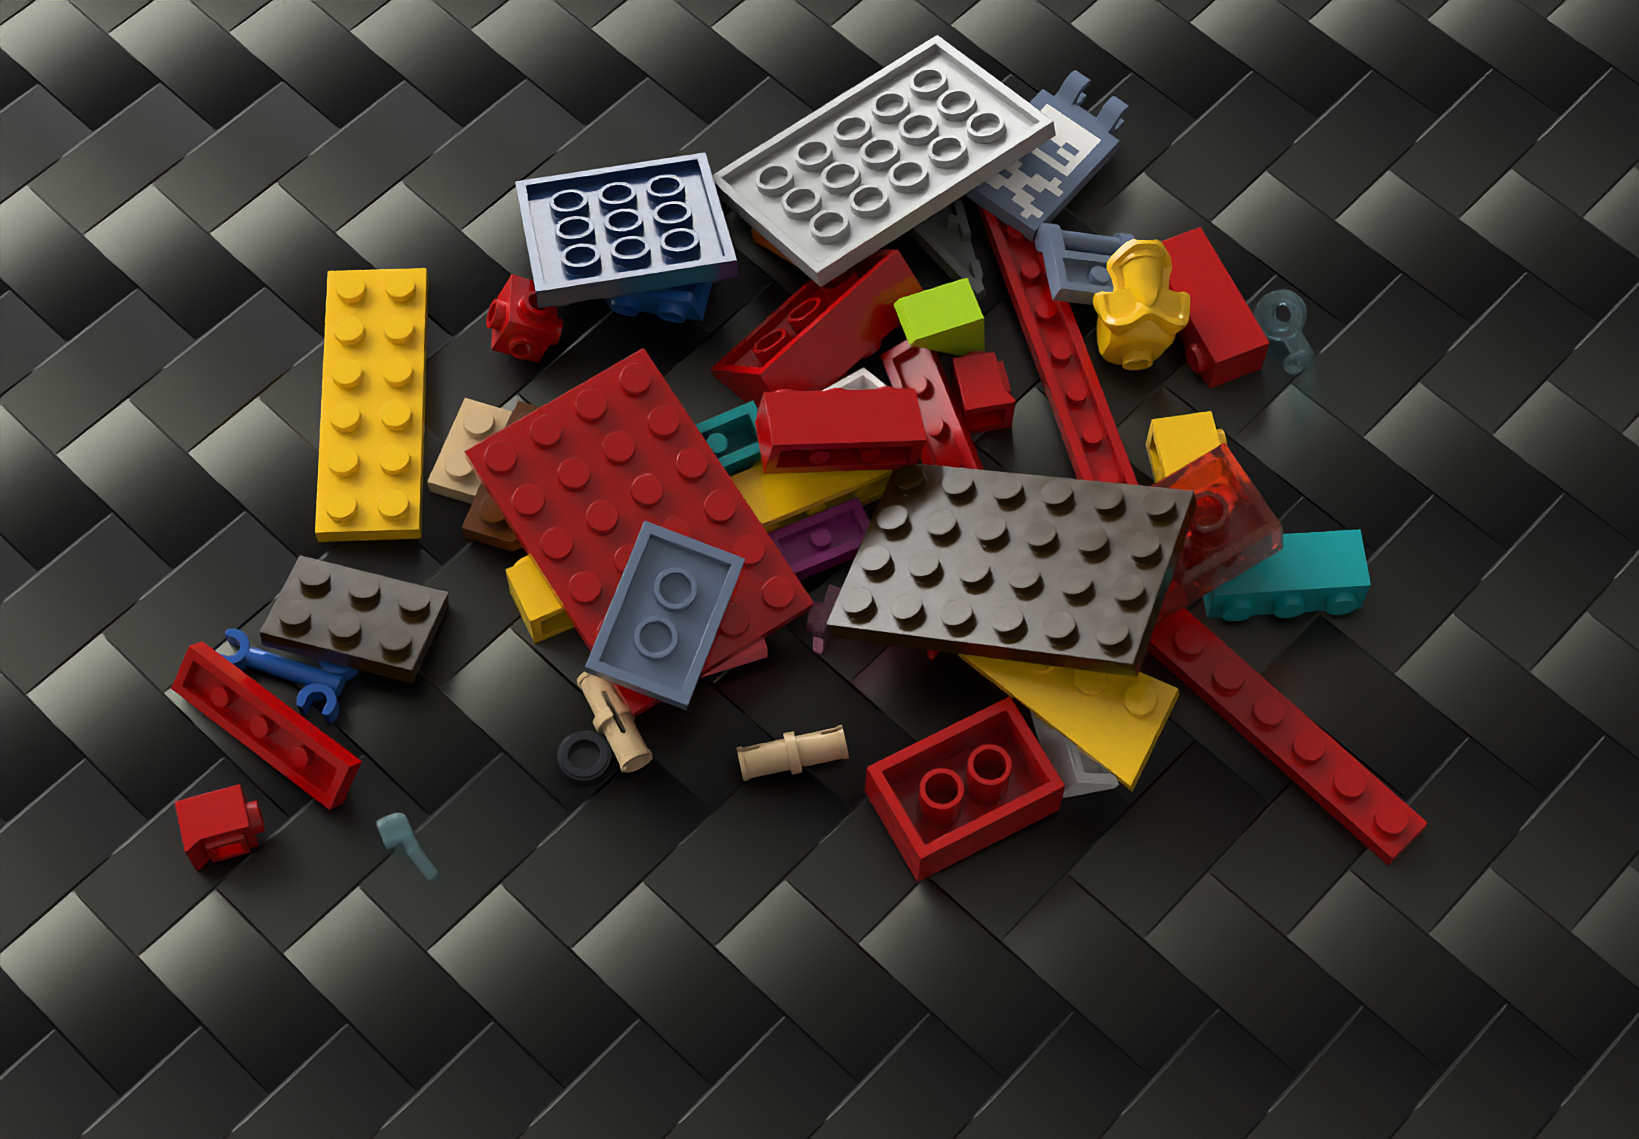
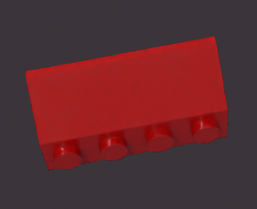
(820, 330)

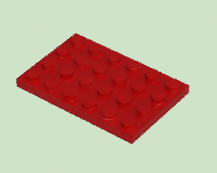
(599, 465)

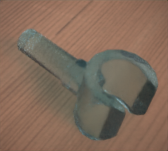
(397, 830)

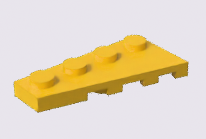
(1103, 714)

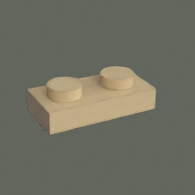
(452, 473)

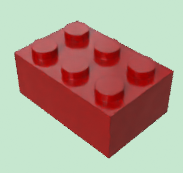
(964, 788)

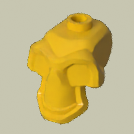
(1141, 312)

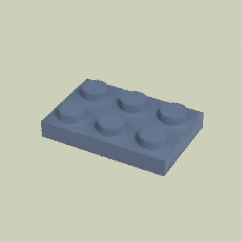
(665, 615)

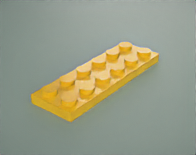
(373, 406)

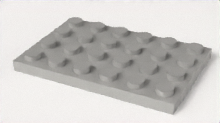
(881, 159)

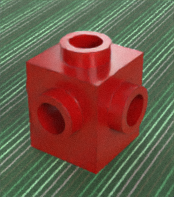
(519, 327)

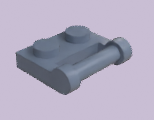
(1077, 262)

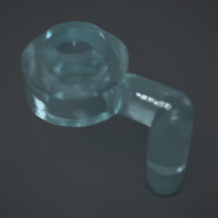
(1290, 332)

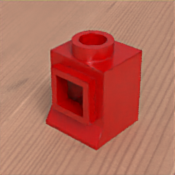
(982, 391)
(219, 825)

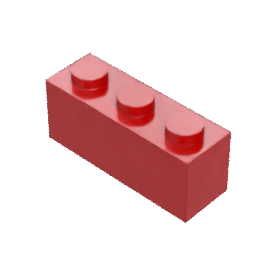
(1221, 332)
(839, 430)

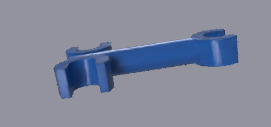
(318, 683)

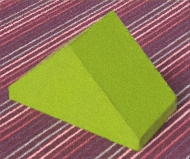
(943, 319)

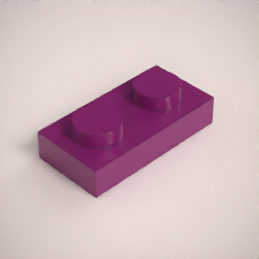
(822, 538)

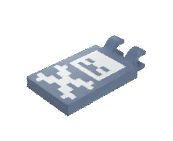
(1055, 172)

